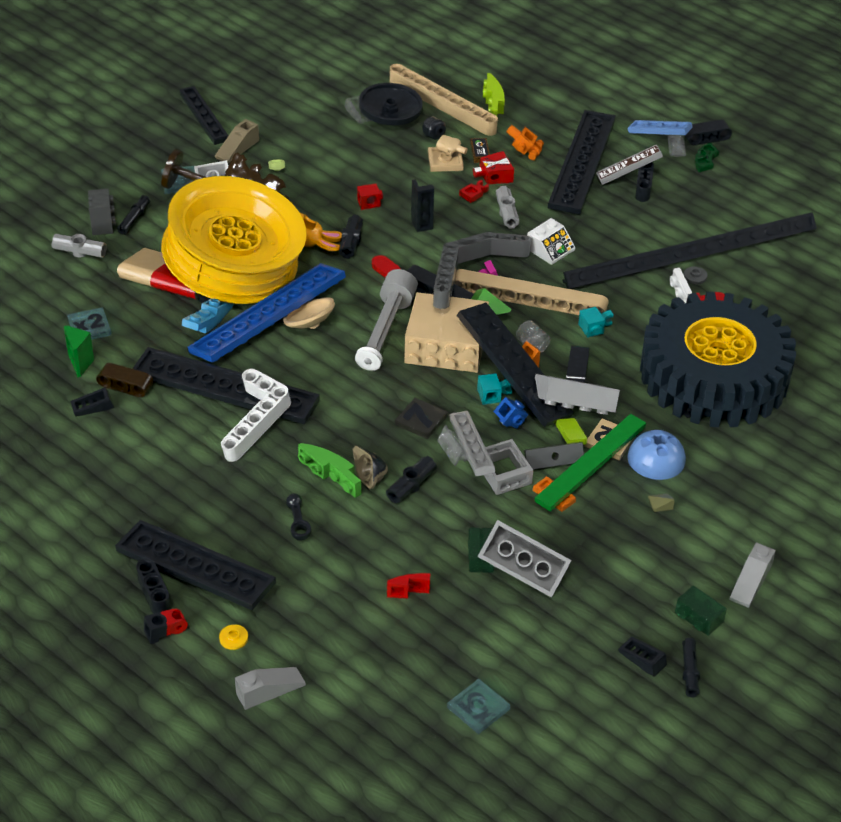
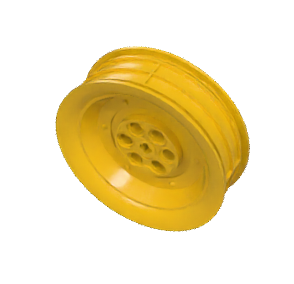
(232, 239)

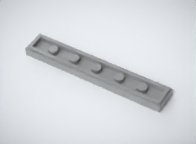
(472, 443)

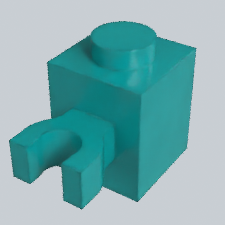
(593, 322)
(491, 389)

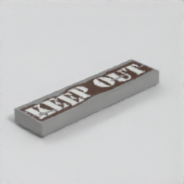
(629, 164)

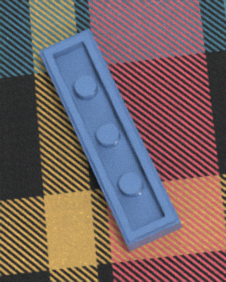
(660, 127)

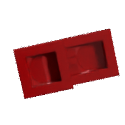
(401, 585)

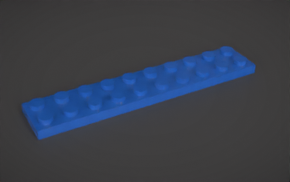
(266, 312)

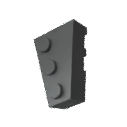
(101, 213)

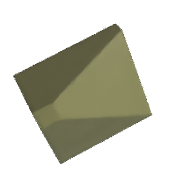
(661, 502)

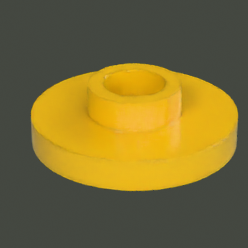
(233, 637)

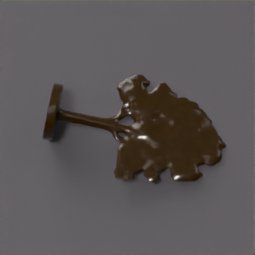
(236, 168)

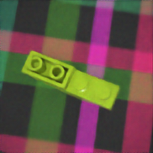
(494, 95)

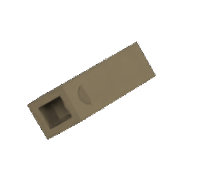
(240, 139)

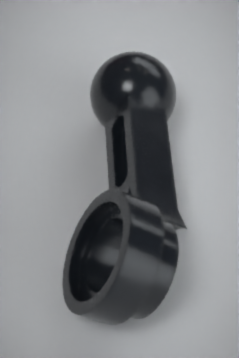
(294, 502)

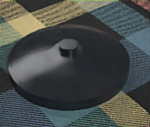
(390, 104)

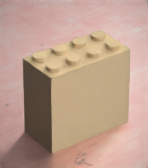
(438, 336)

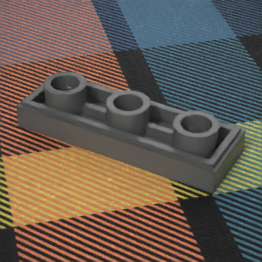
(565, 454)

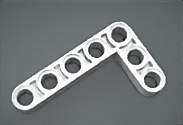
(273, 403)

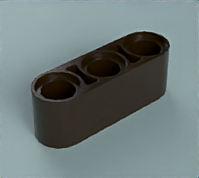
(124, 380)

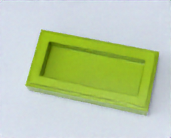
(571, 431)

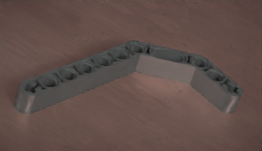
(469, 249)

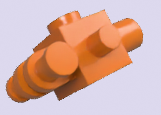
(525, 142)

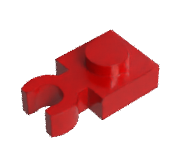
(473, 192)

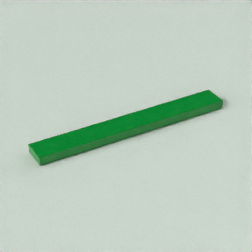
(590, 462)

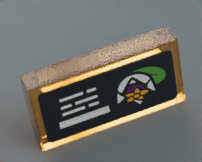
(479, 148)

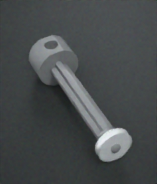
(397, 294)

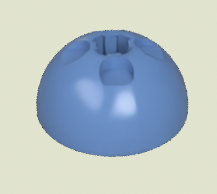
(657, 455)

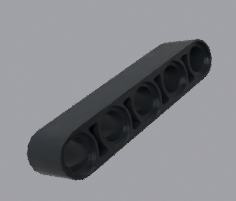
(427, 279)

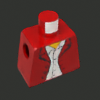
(495, 169)

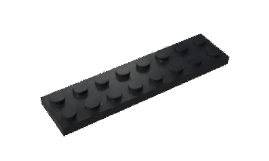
(510, 360)
(197, 564)

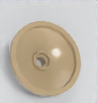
(310, 314)

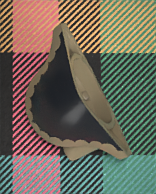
(369, 466)

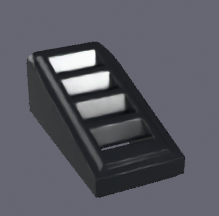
(102, 402)
(653, 664)

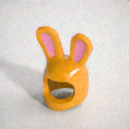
(320, 237)

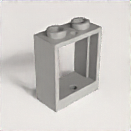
(513, 479)

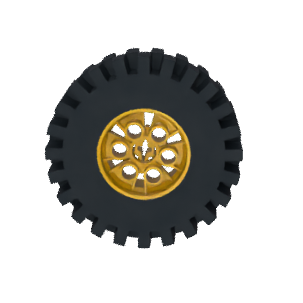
(717, 359)

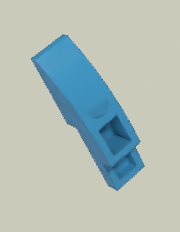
(208, 317)

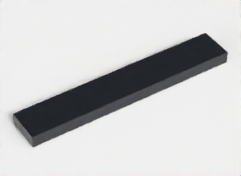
(204, 115)

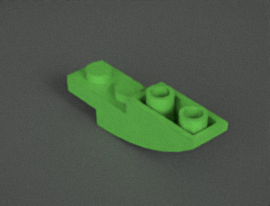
(326, 464)

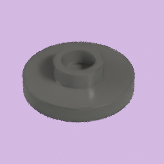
(695, 275)

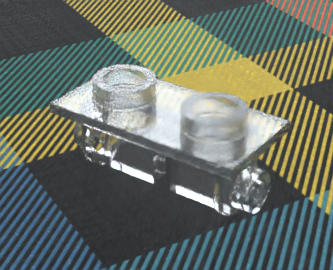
(676, 145)
(451, 445)

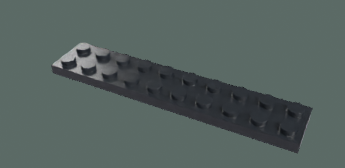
(581, 162)
(216, 382)

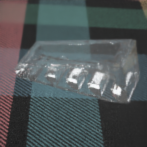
(352, 106)

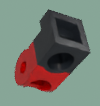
(164, 624)

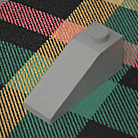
(753, 575)
(266, 684)

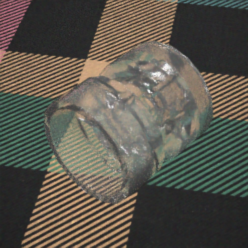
(533, 334)

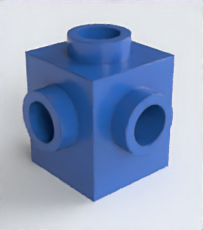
(511, 412)

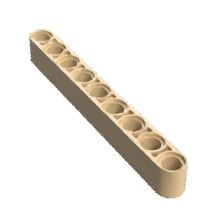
(445, 100)
(531, 293)

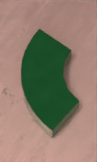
(704, 157)

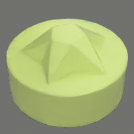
(276, 164)

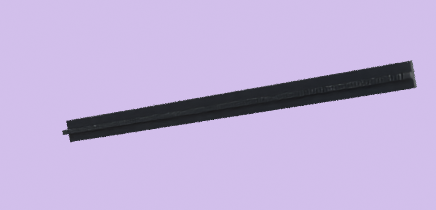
(688, 250)

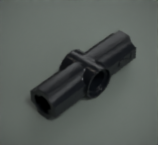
(351, 236)
(411, 479)

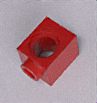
(369, 196)

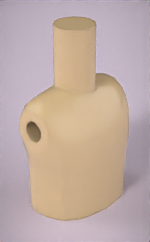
(450, 145)

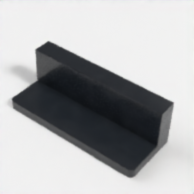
(422, 206)

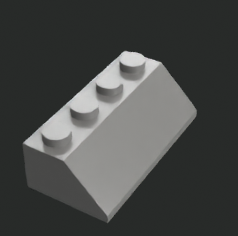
(576, 393)
(524, 558)

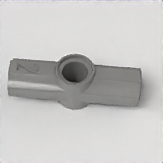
(507, 207)
(79, 245)

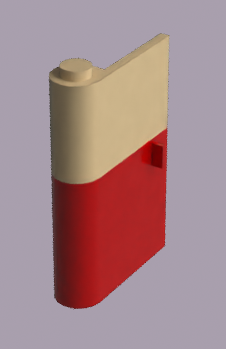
(151, 270)

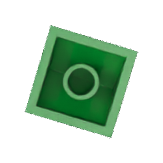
(79, 349)

